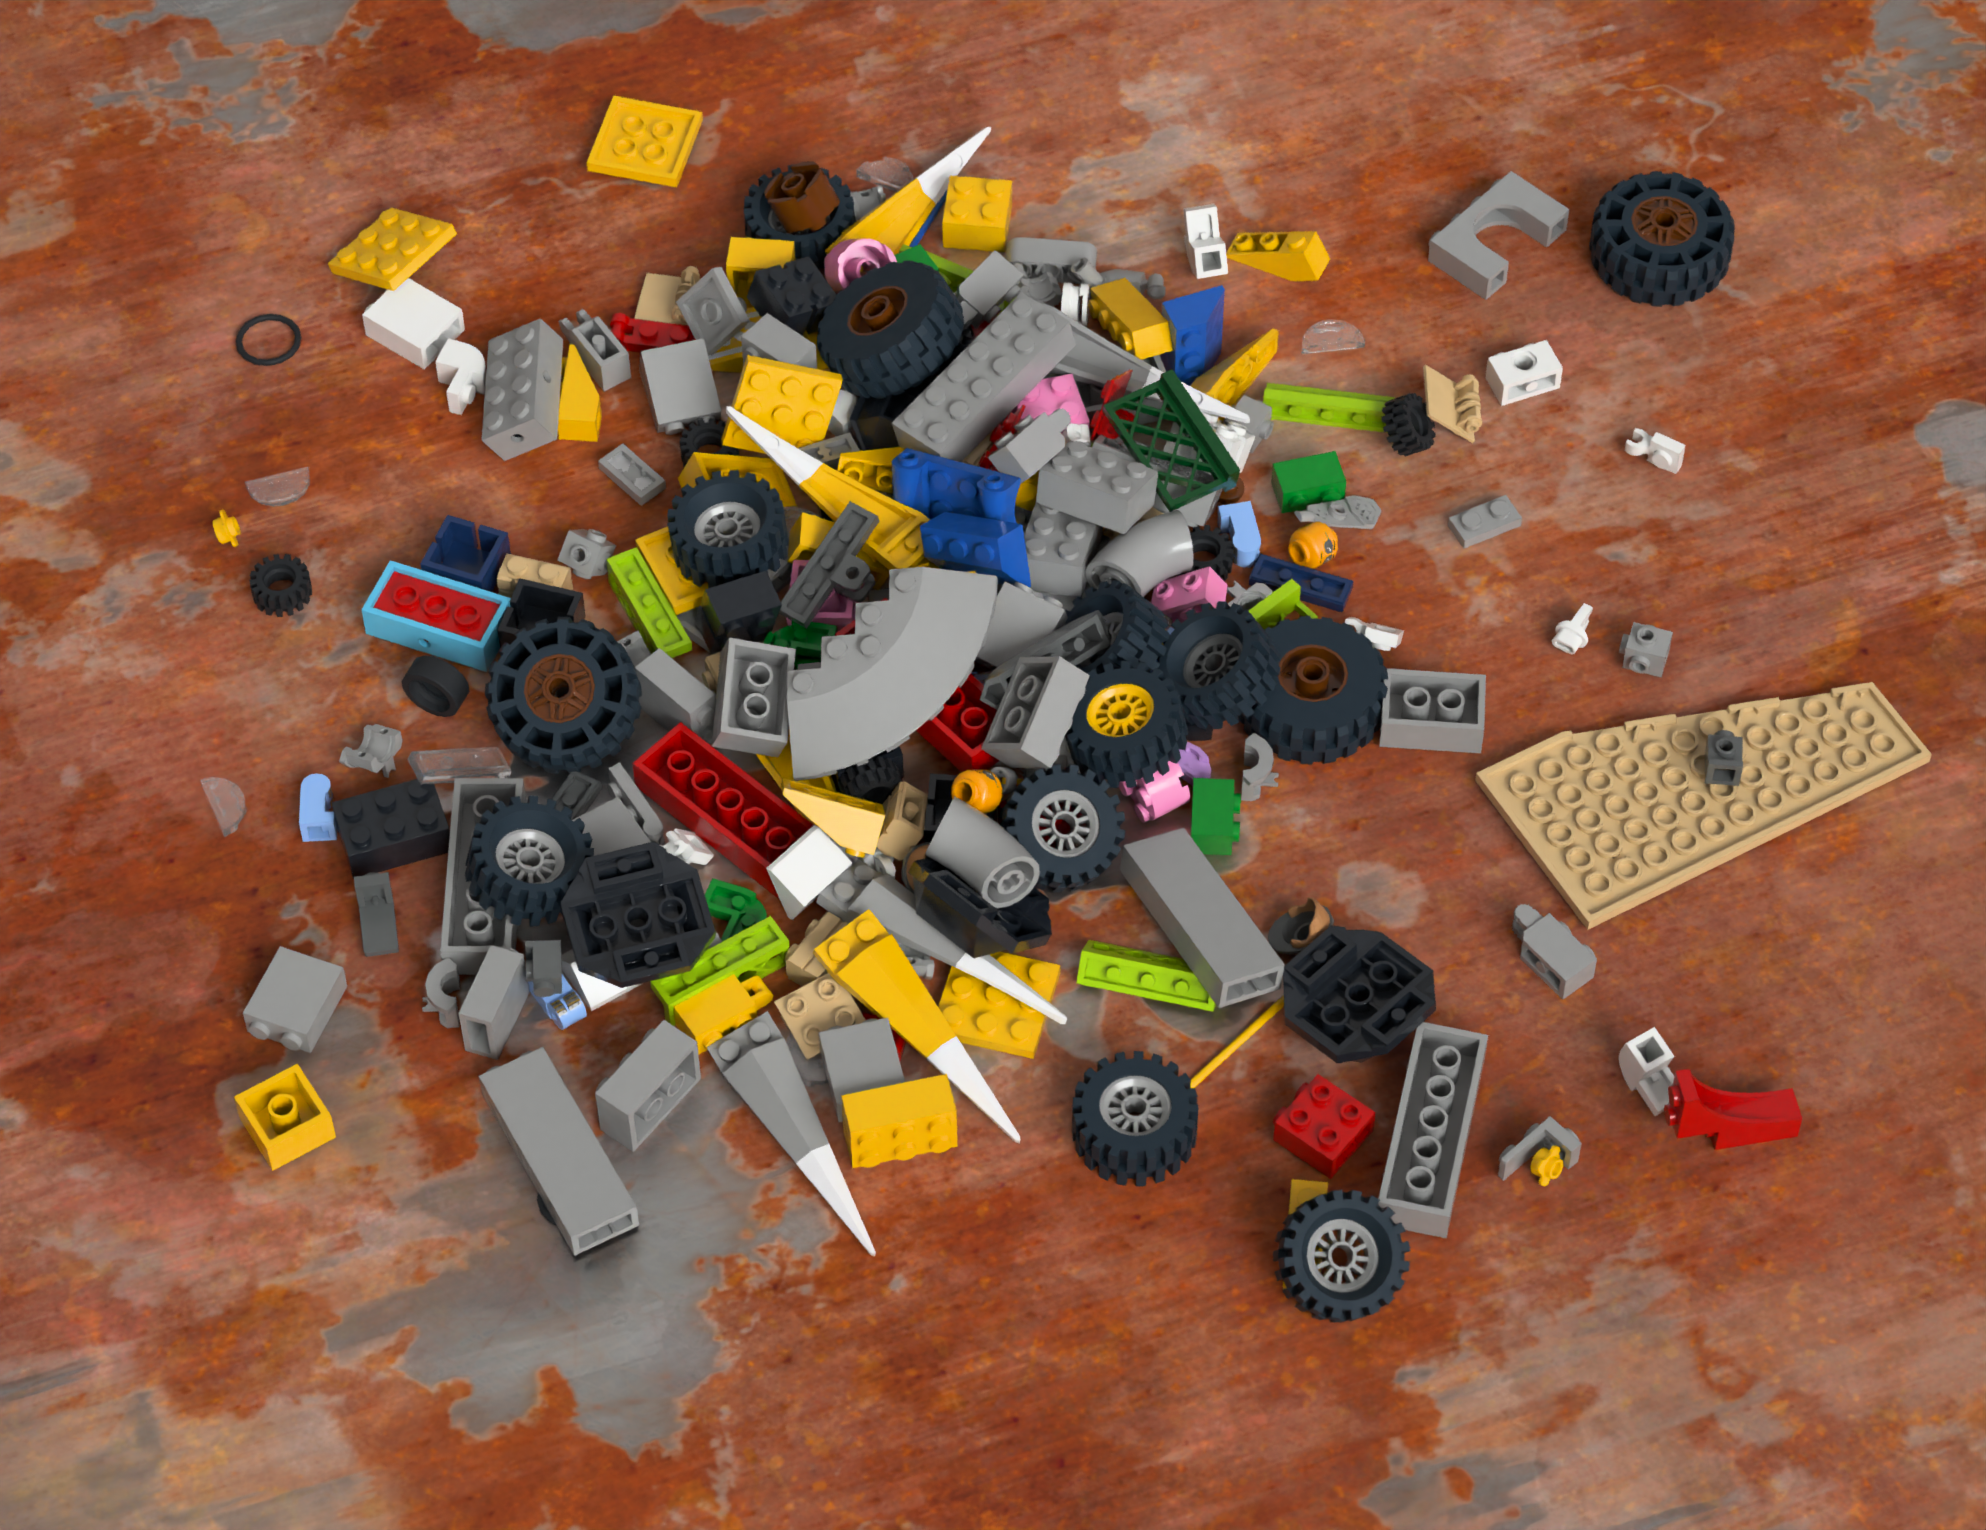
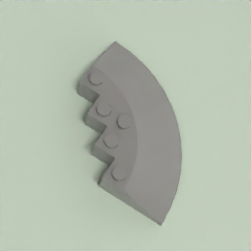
(891, 671)

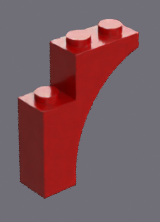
(1730, 1117)

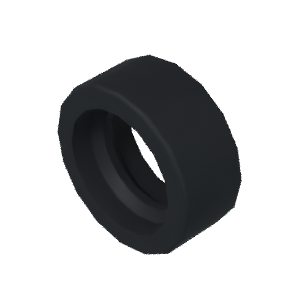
(435, 686)

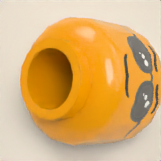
(1313, 545)
(979, 789)

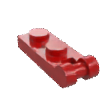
(647, 333)

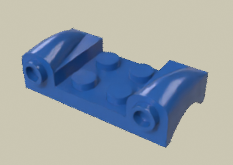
(946, 485)

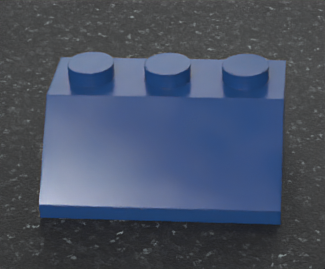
(1194, 332)
(977, 544)

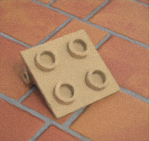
(660, 296)
(1453, 403)
(817, 1009)

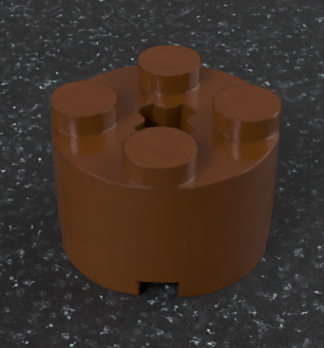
(802, 197)

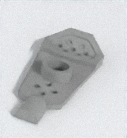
(1346, 513)

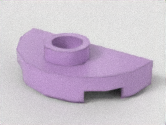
(1194, 763)

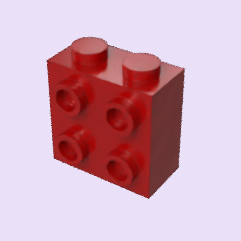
(1323, 1125)

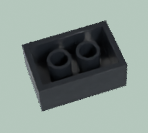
(391, 827)

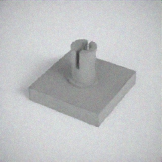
(713, 310)

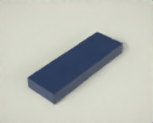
(1316, 586)

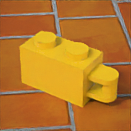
(721, 1009)

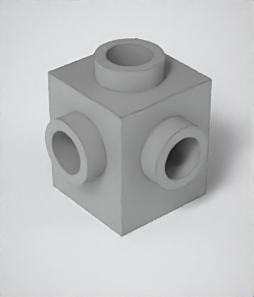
(586, 552)
(1646, 649)

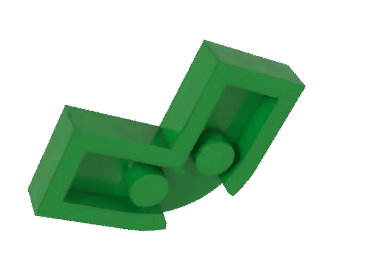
(805, 641)
(734, 905)

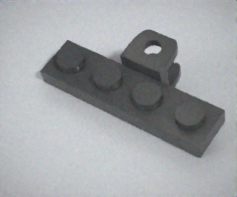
(833, 567)

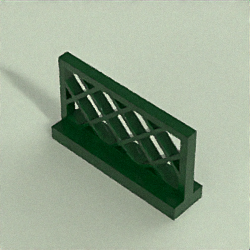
(1194, 426)

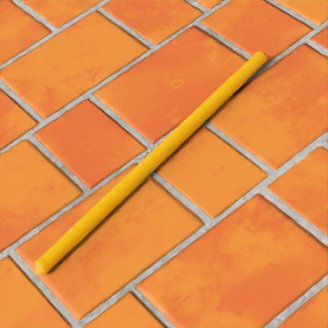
(1237, 1042)

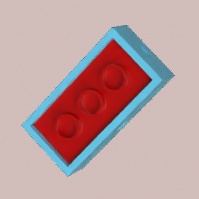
(435, 615)

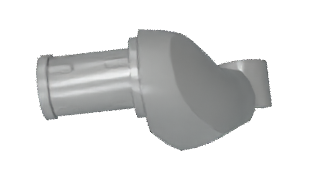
(1088, 275)

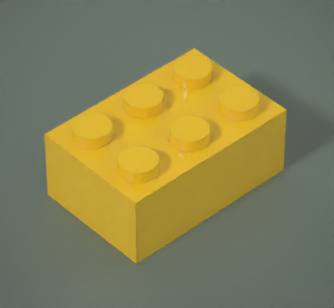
(899, 1121)

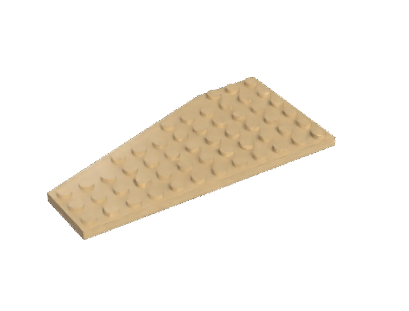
(1629, 804)

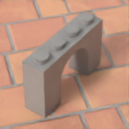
(1508, 203)

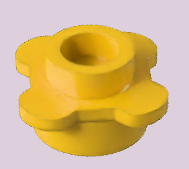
(226, 528)
(1547, 1164)

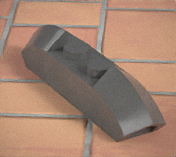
(1071, 642)

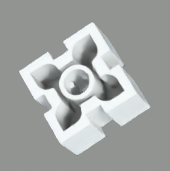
(1233, 437)

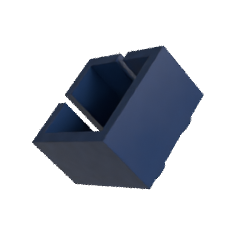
(457, 554)

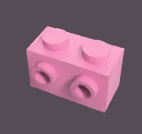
(1189, 592)

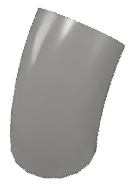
(1145, 554)
(983, 855)

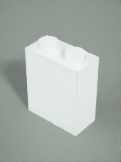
(413, 322)

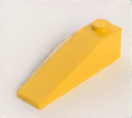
(1235, 374)

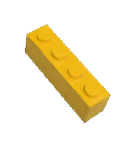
(1130, 319)

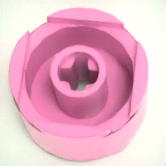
(848, 256)
(1159, 796)

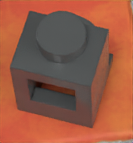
(1723, 752)
(544, 966)

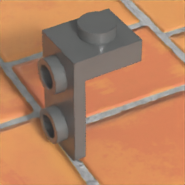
(376, 914)

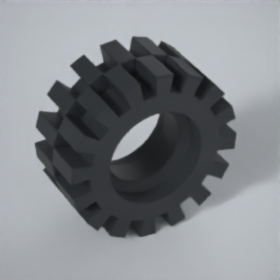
(1408, 424)
(704, 435)
(1214, 543)
(284, 599)
(871, 781)

